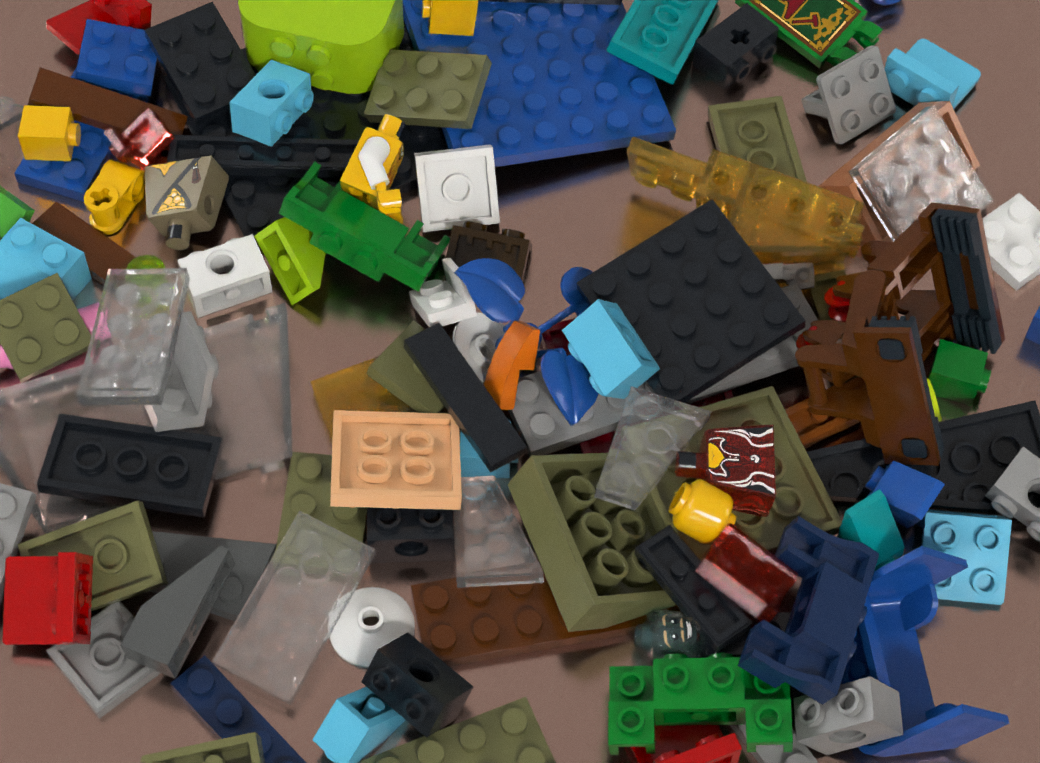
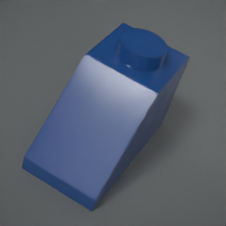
(906, 491)

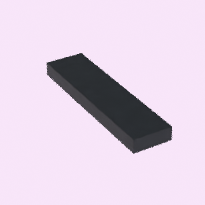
(465, 397)

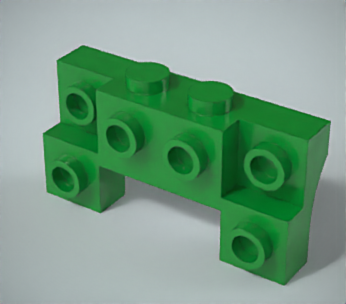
(361, 233)
(695, 693)

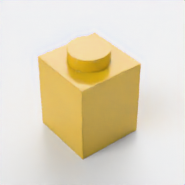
(48, 133)

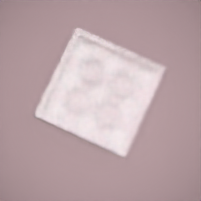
(918, 168)

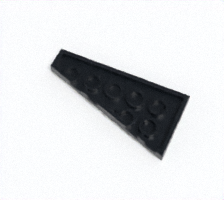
(972, 460)

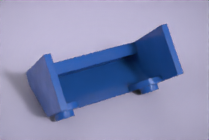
(888, 649)

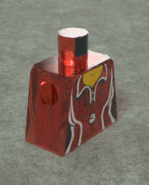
(737, 463)

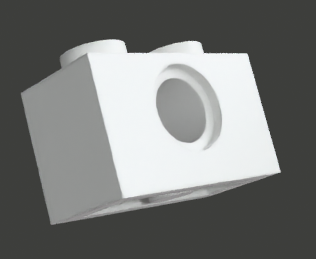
(246, 276)

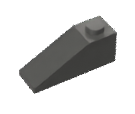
(174, 617)

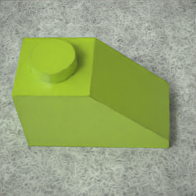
(292, 258)

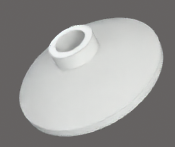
(477, 341)
(358, 642)

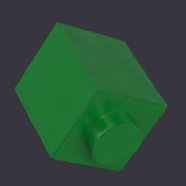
(958, 372)

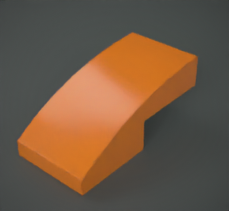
(514, 353)

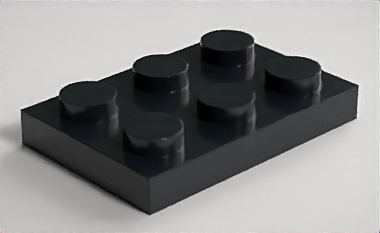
(201, 61)

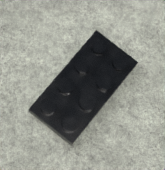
(130, 464)

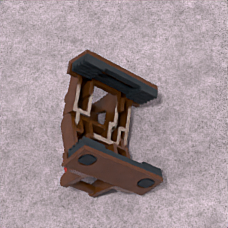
(890, 352)

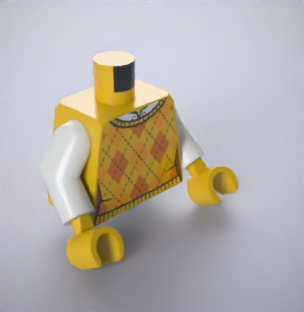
(375, 167)

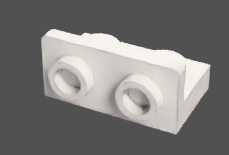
(444, 301)

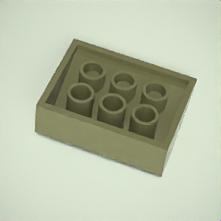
(586, 541)

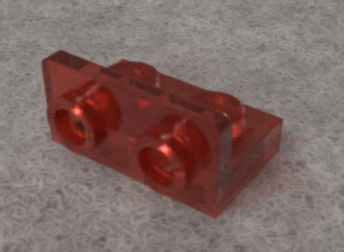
(746, 573)

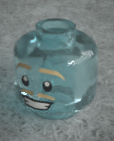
(665, 634)

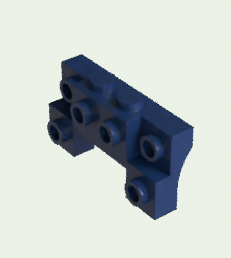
(823, 617)

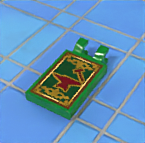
(819, 26)

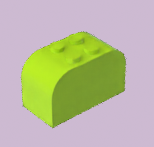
(330, 39)

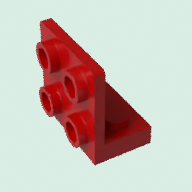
(71, 24)
(48, 599)
(691, 745)

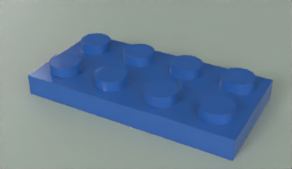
(74, 176)

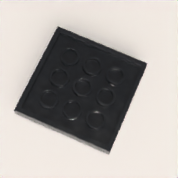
(696, 302)

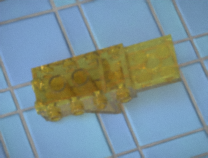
(771, 211)

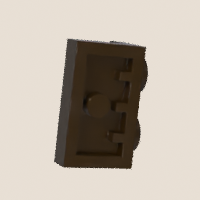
(475, 243)

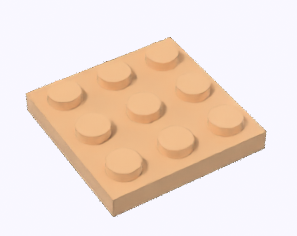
(395, 460)

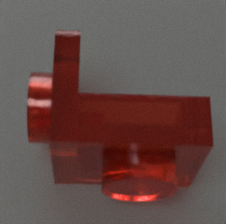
(141, 140)

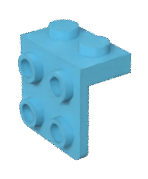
(929, 74)

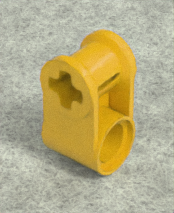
(114, 196)

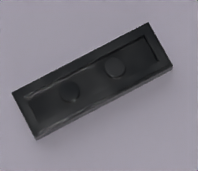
(703, 604)

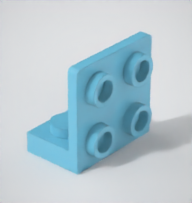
(979, 540)

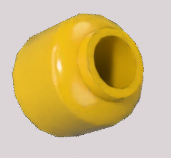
(701, 510)

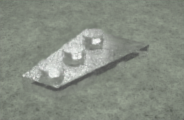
(646, 445)

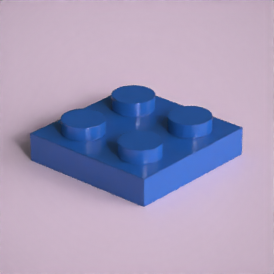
(116, 58)

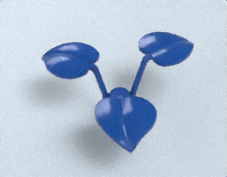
(496, 293)

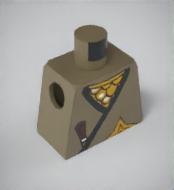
(184, 198)

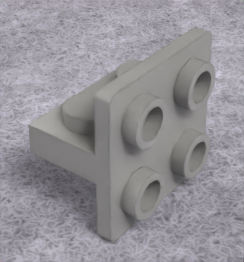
(852, 95)

